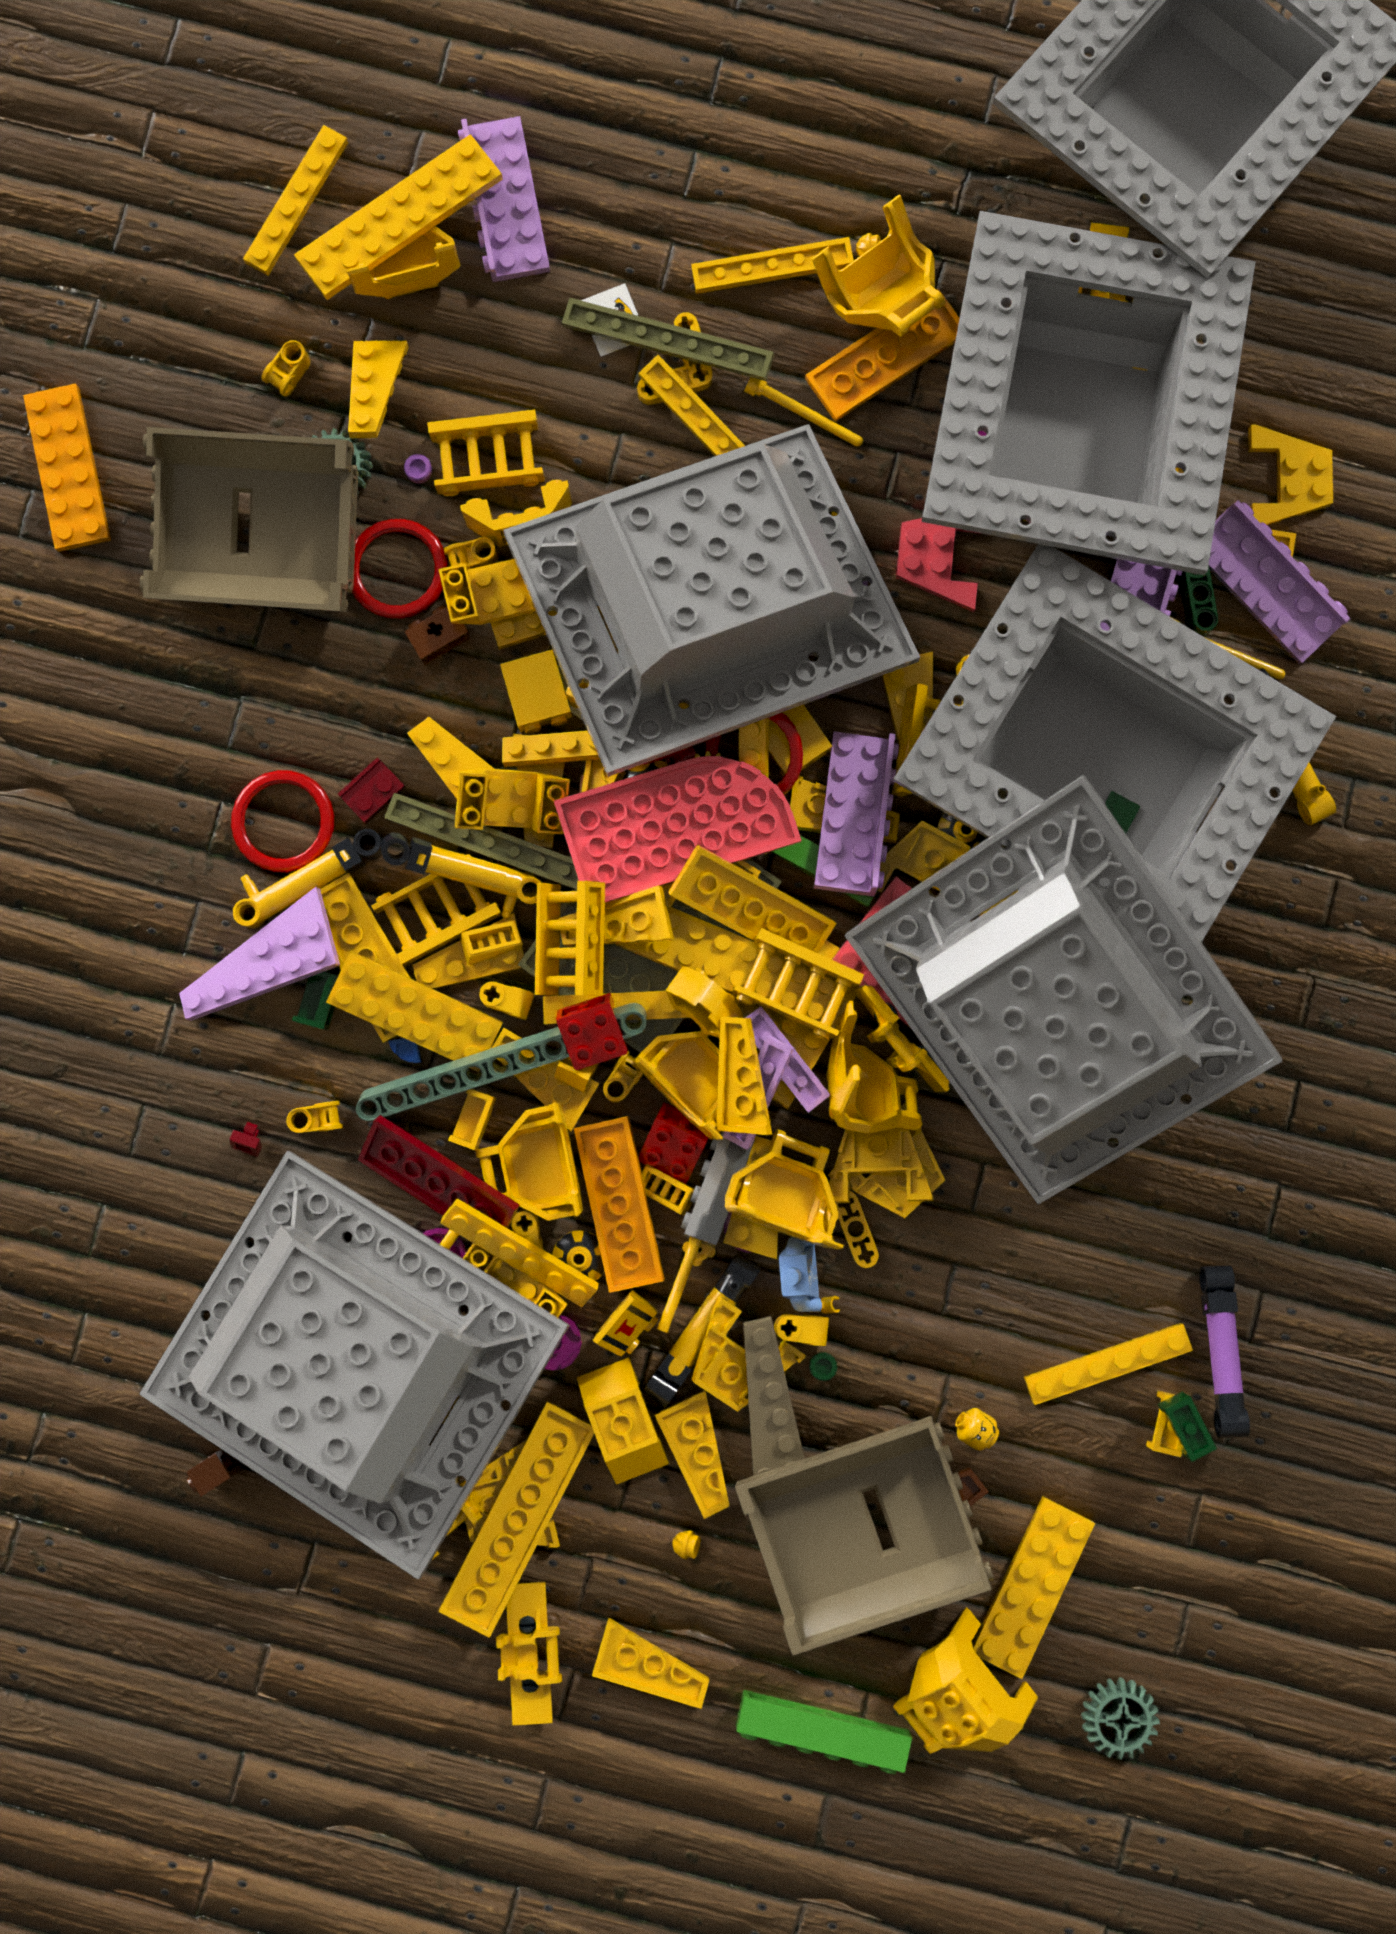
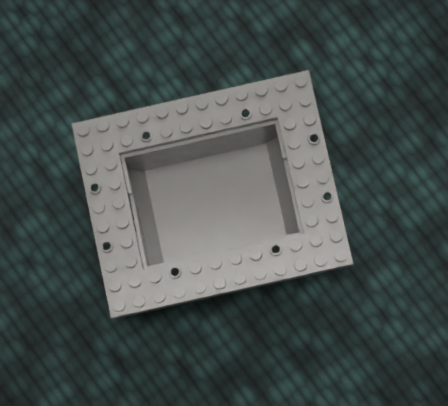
(1193, 100)
(1067, 420)
(712, 597)
(1130, 713)
(1064, 997)
(346, 1357)

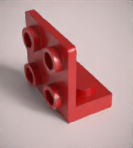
(591, 1031)
(673, 1144)

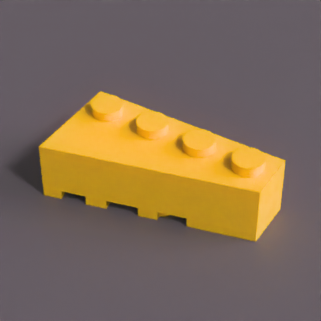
(445, 753)

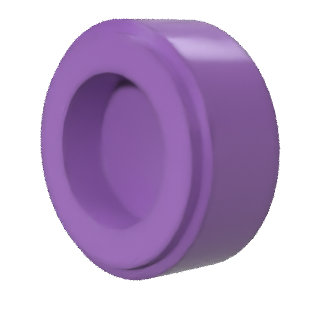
(418, 468)

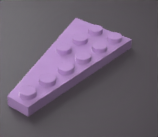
(279, 954)

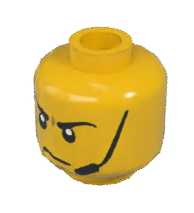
(977, 1429)

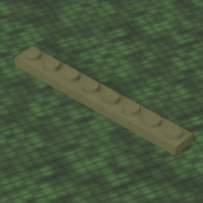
(668, 339)
(485, 842)

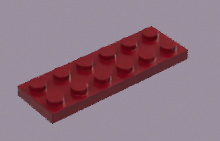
(430, 1174)

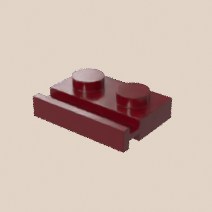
(371, 790)

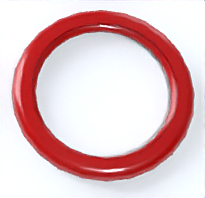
(428, 597)
(795, 747)
(285, 777)

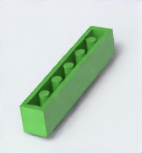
(823, 1731)

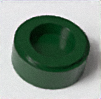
(823, 1366)

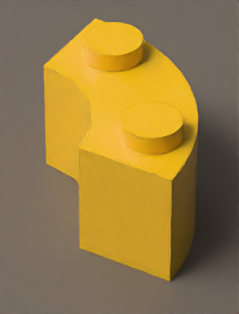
(702, 999)

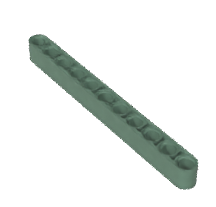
(485, 1062)

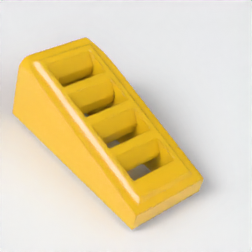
(483, 953)
(670, 1181)

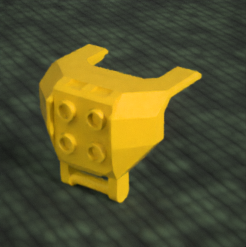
(411, 269)
(888, 283)
(687, 1074)
(865, 1087)
(537, 1164)
(786, 1193)
(959, 1700)

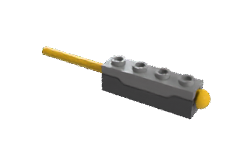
(708, 1214)

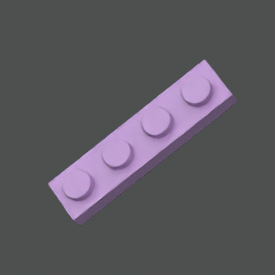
(773, 1062)
(797, 1073)

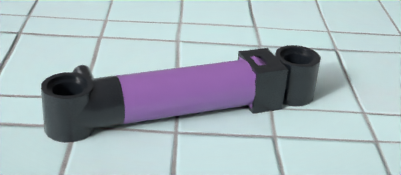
(1220, 1306)

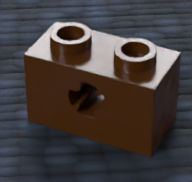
(427, 644)
(212, 1472)

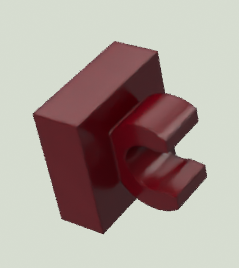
(247, 1141)

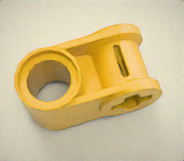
(286, 373)
(469, 553)
(512, 1000)
(624, 1075)
(317, 1118)
(531, 1233)
(807, 1329)

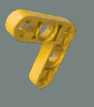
(686, 373)
(855, 1251)

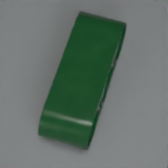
(1198, 609)

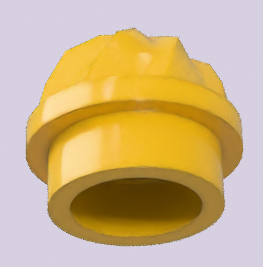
(866, 242)
(686, 1544)

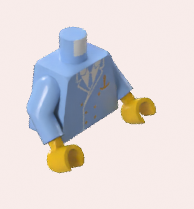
(800, 1278)

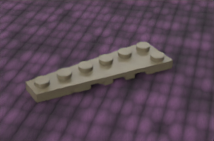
(771, 1413)

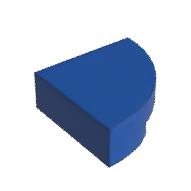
(406, 1050)

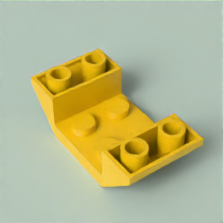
(480, 520)
(485, 593)
(509, 800)
(516, 1280)
(621, 1421)

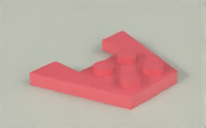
(927, 559)

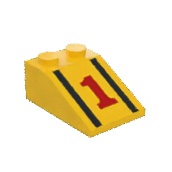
(626, 1324)

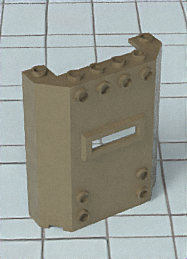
(297, 522)
(826, 1549)

